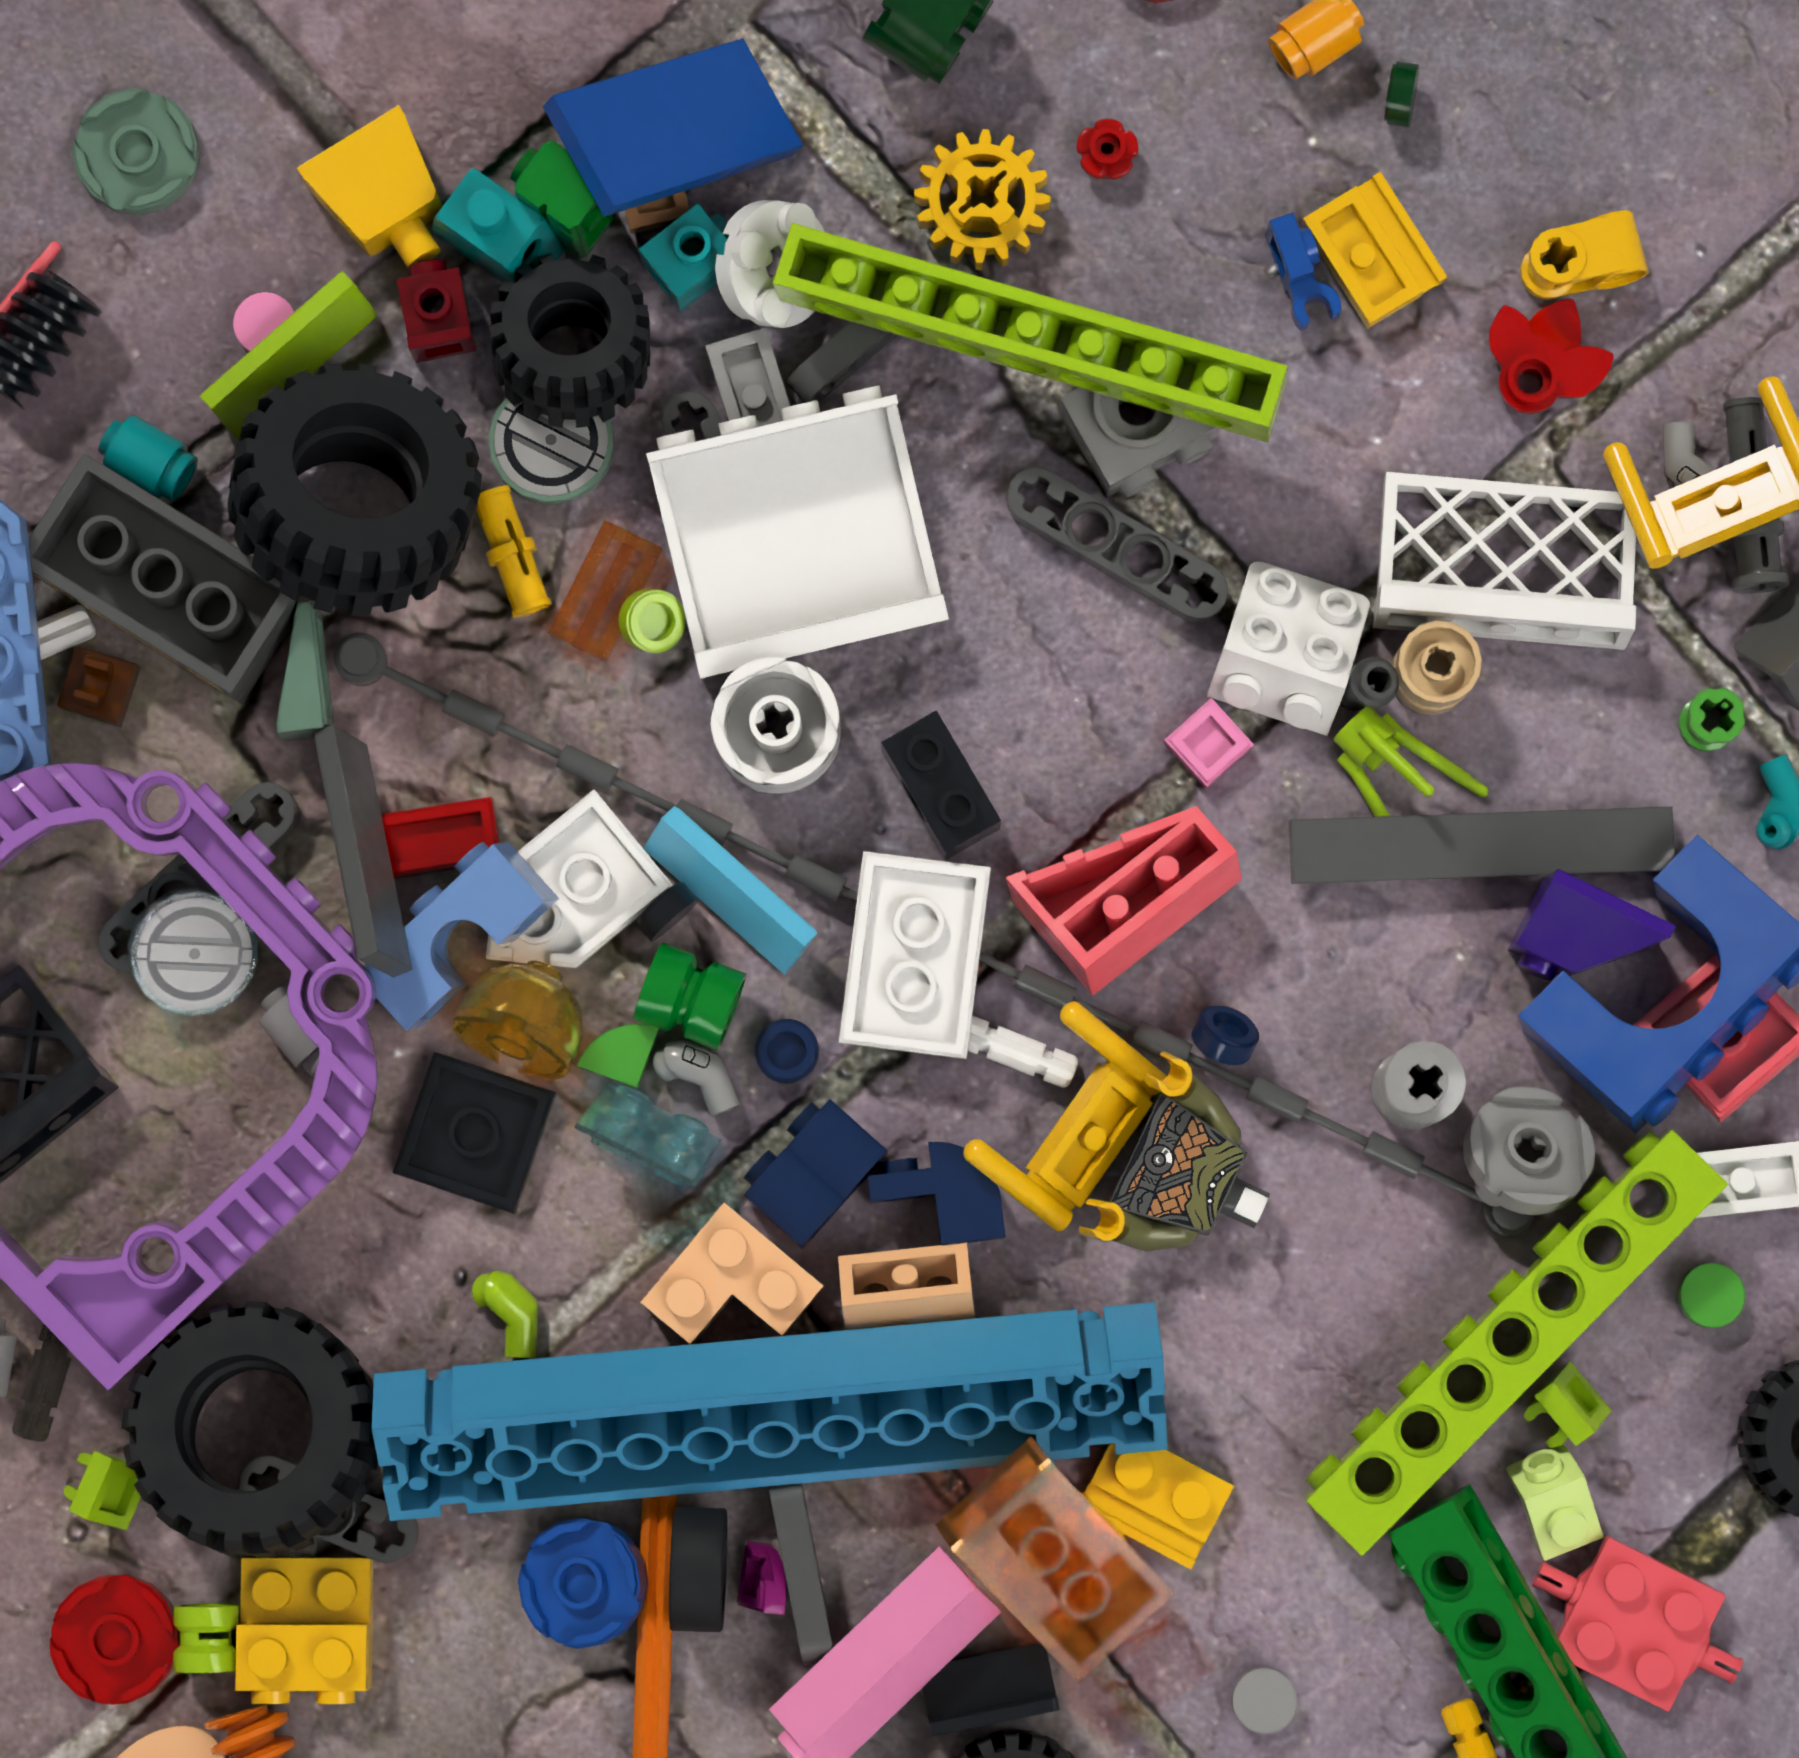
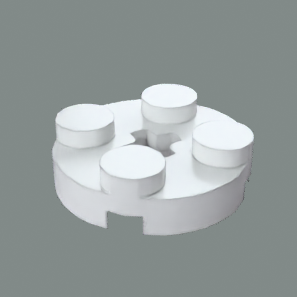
(743, 270)

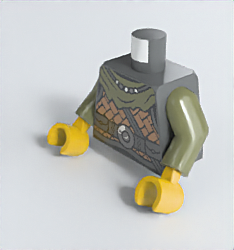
(1179, 1171)

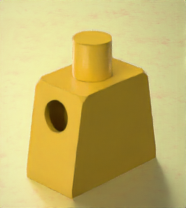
(378, 188)

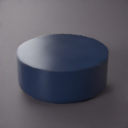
(1225, 1035)
(787, 1051)

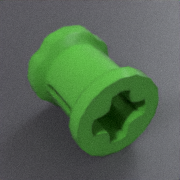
(1729, 724)

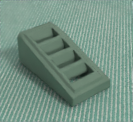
(306, 690)

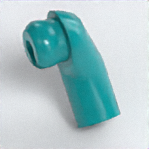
(1780, 819)

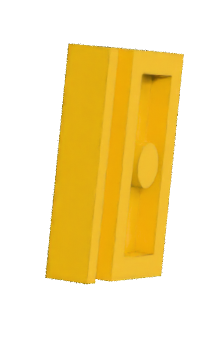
(1374, 250)
(1159, 1500)

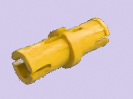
(511, 552)

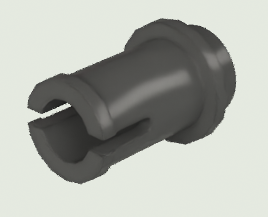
(1365, 674)

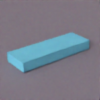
(730, 889)

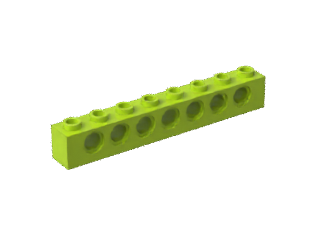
(1030, 332)
(1687, 1190)

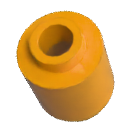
(1316, 36)

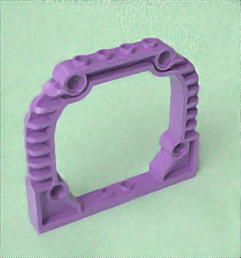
(115, 1306)

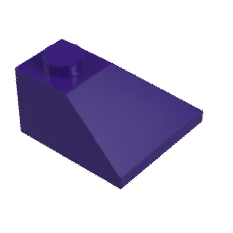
(1581, 928)

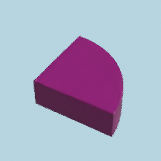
(762, 1579)

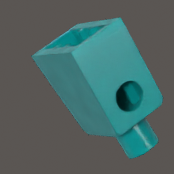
(494, 227)

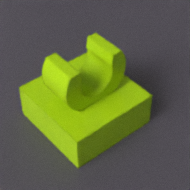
(1571, 1405)
(105, 1490)

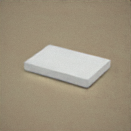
(914, 955)

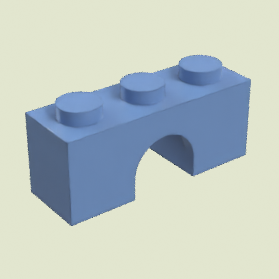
(493, 891)

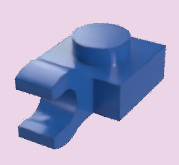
(1294, 257)

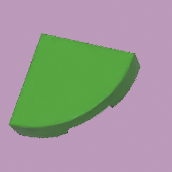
(621, 1053)

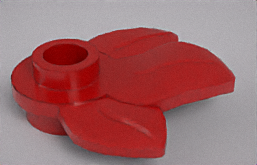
(1550, 351)

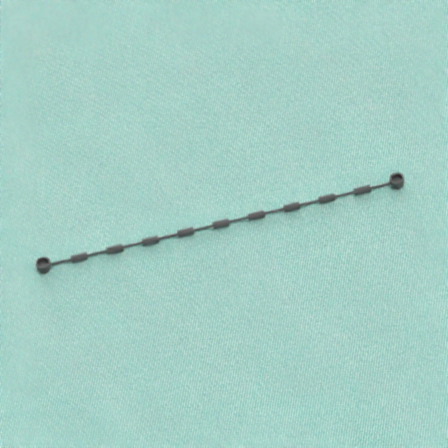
(364, 662)

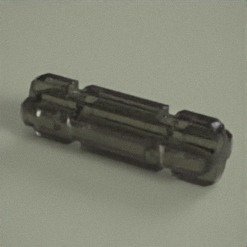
(42, 1388)

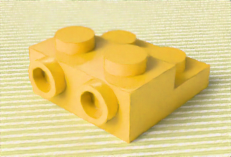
(305, 1628)

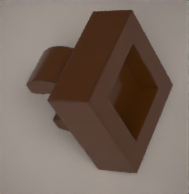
(98, 686)

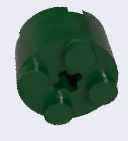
(925, 33)

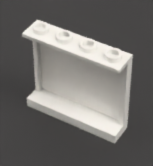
(796, 532)

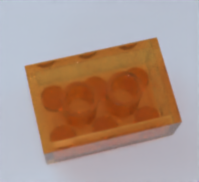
(1054, 1559)

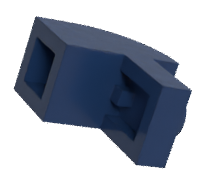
(964, 1197)

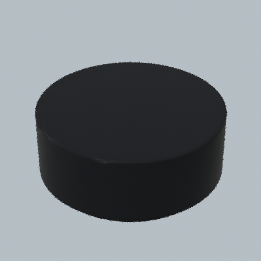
(666, 911)

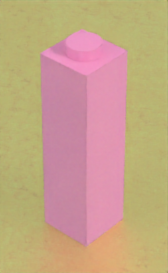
(883, 1661)

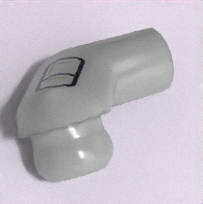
(1680, 454)
(699, 1066)

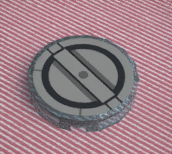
(192, 952)

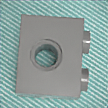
(1129, 454)

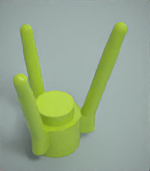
(1375, 740)

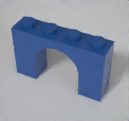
(1641, 1068)

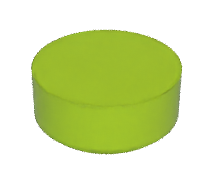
(652, 620)

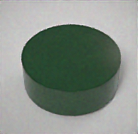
(1401, 94)

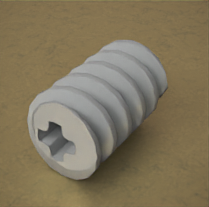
(1396, 1076)

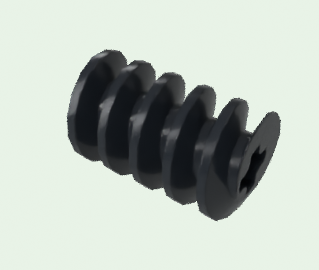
(39, 331)

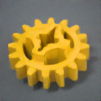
(965, 178)

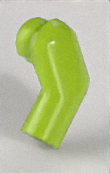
(514, 1306)

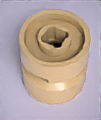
(1436, 667)

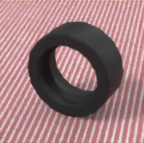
(698, 1569)

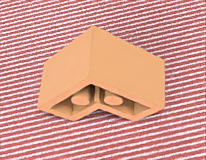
(727, 1262)

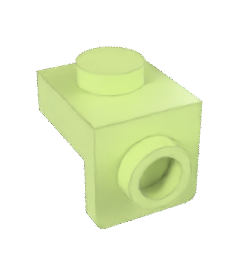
(1555, 1501)

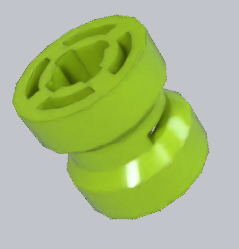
(205, 1653)

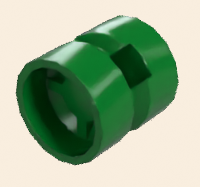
(689, 996)

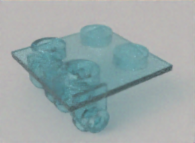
(628, 1123)

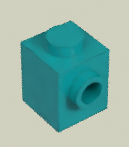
(685, 255)

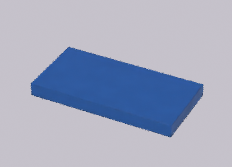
(672, 126)

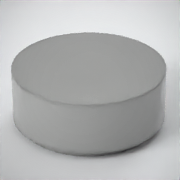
(1264, 1700)

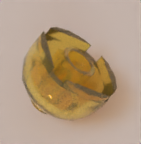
(524, 1017)

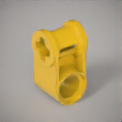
(1594, 255)

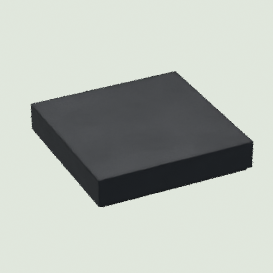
(474, 1132)

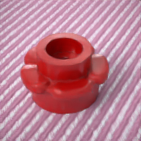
(1105, 166)

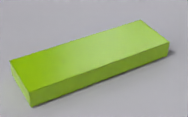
(295, 346)

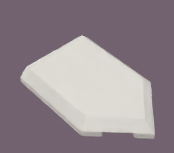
(600, 883)

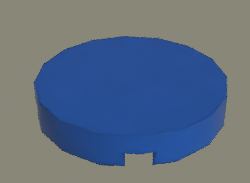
(583, 1582)

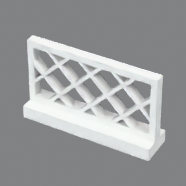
(1501, 612)

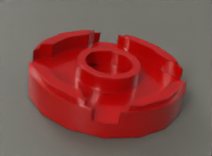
(114, 1639)

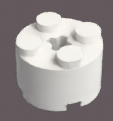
(791, 692)

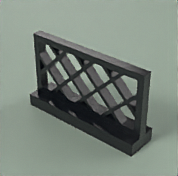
(62, 1097)

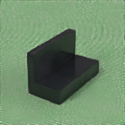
(990, 1689)

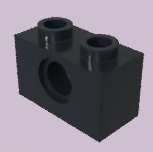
(940, 785)

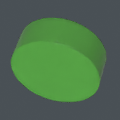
(1711, 1295)

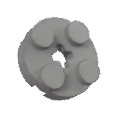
(1509, 1180)

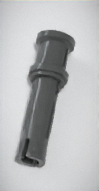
(1759, 548)

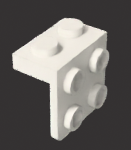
(1290, 647)

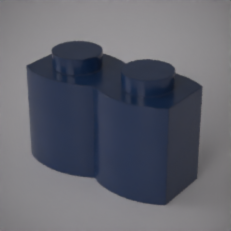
(814, 1172)

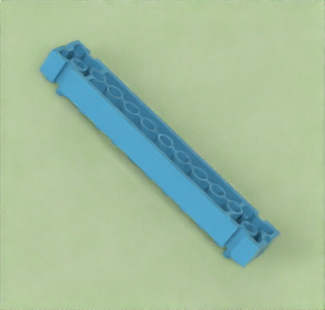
(768, 1411)

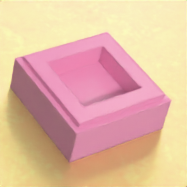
(1208, 743)

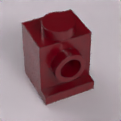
(438, 333)

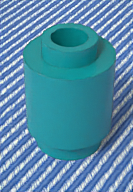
(148, 457)

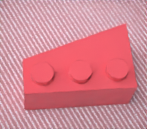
(1127, 896)

